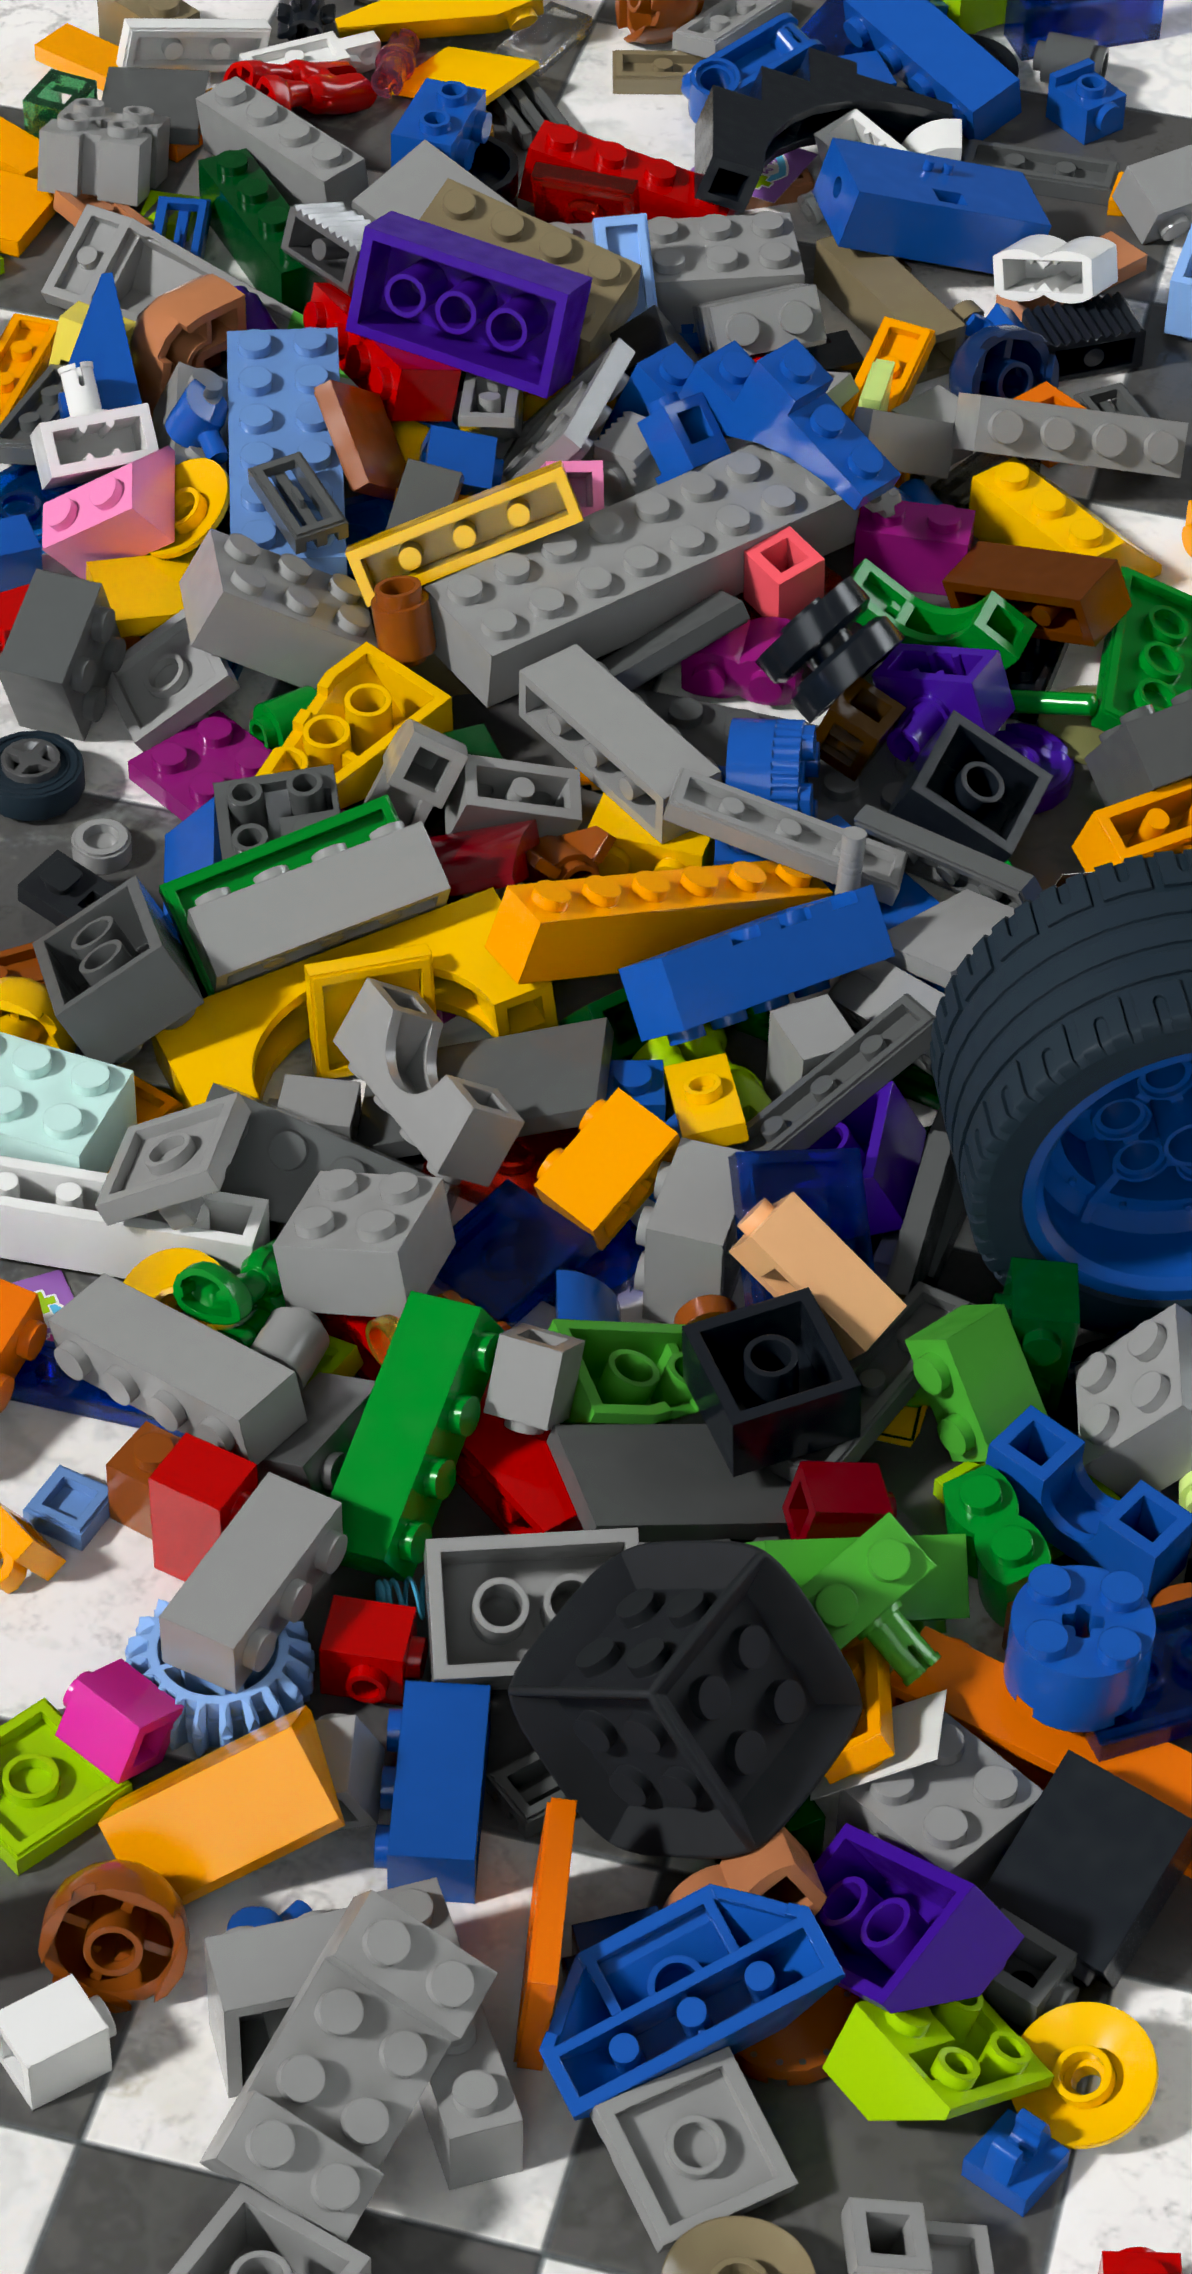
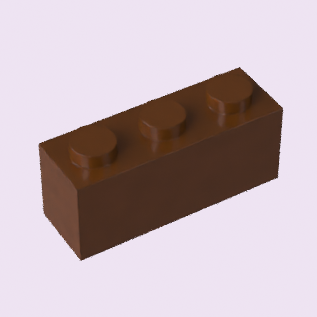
(1062, 592)

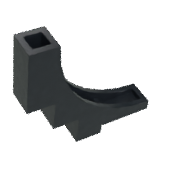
(782, 113)

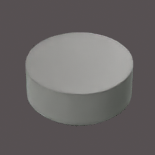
(102, 845)

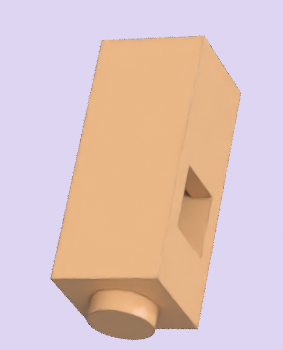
(795, 1249)

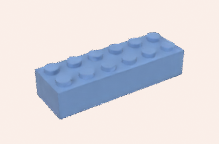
(276, 416)

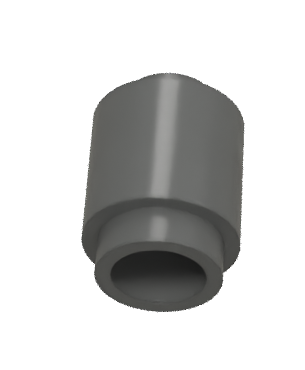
(1064, 50)

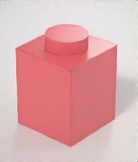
(783, 575)

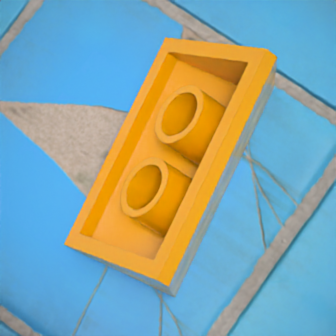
(230, 1809)

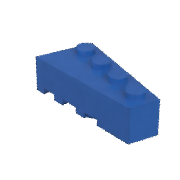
(755, 966)

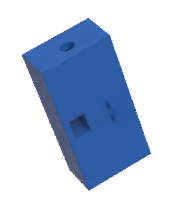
(924, 205)

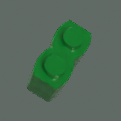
(998, 1540)

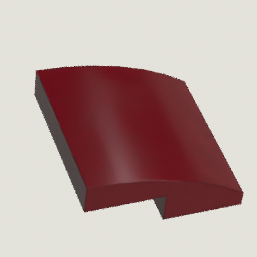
(486, 856)

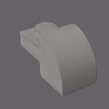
(898, 2240)

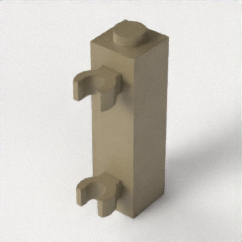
(880, 285)

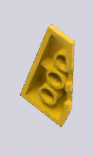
(440, 17)
(355, 718)

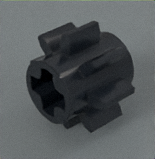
(305, 19)

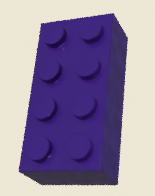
(468, 304)

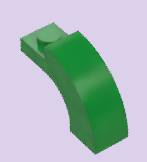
(983, 625)

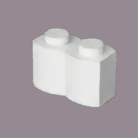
(1055, 268)

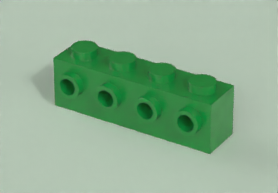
(414, 1433)

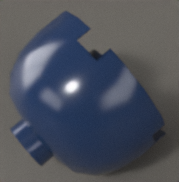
(1002, 363)

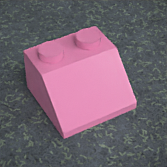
(114, 515)

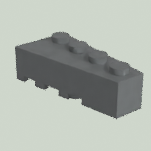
(285, 1153)

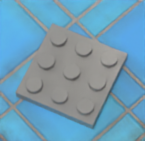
(566, 420)

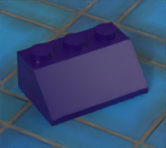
(907, 1926)

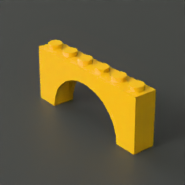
(254, 1026)

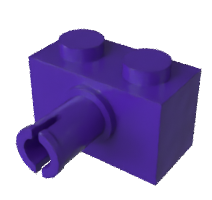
(937, 681)

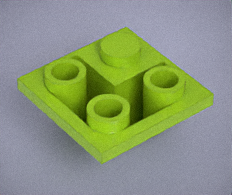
(931, 2061)

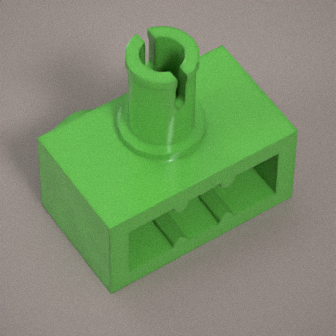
(972, 1378)
(862, 1593)

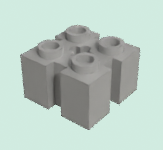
(104, 152)

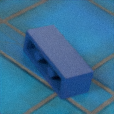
(435, 1787)

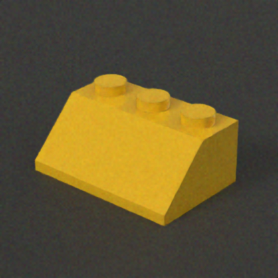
(1031, 511)

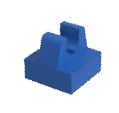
(1016, 2160)

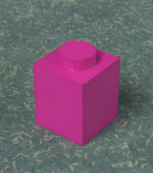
(118, 1720)

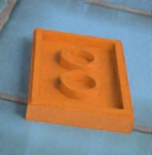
(545, 1932)

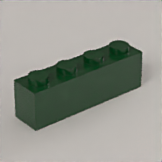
(251, 223)

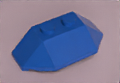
(681, 1987)

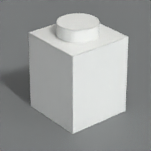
(55, 2041)

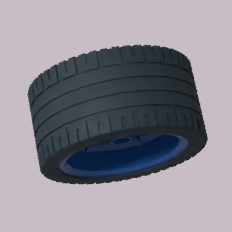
(1074, 1086)

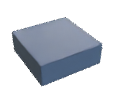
(69, 1508)

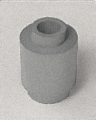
(294, 1340)

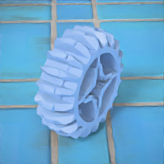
(217, 1715)

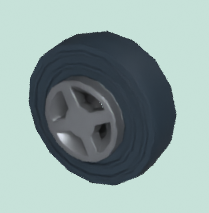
(39, 775)

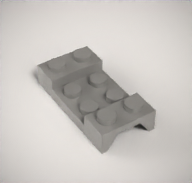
(349, 2064)

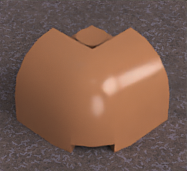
(186, 328)

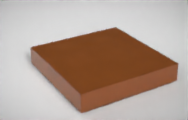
(362, 438)

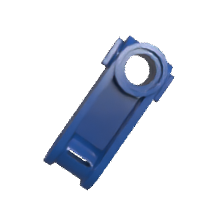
(735, 67)

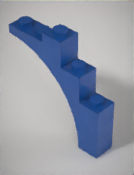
(770, 403)

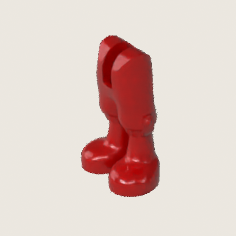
(315, 86)

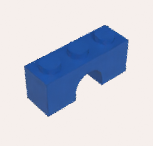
(1134, 1534)

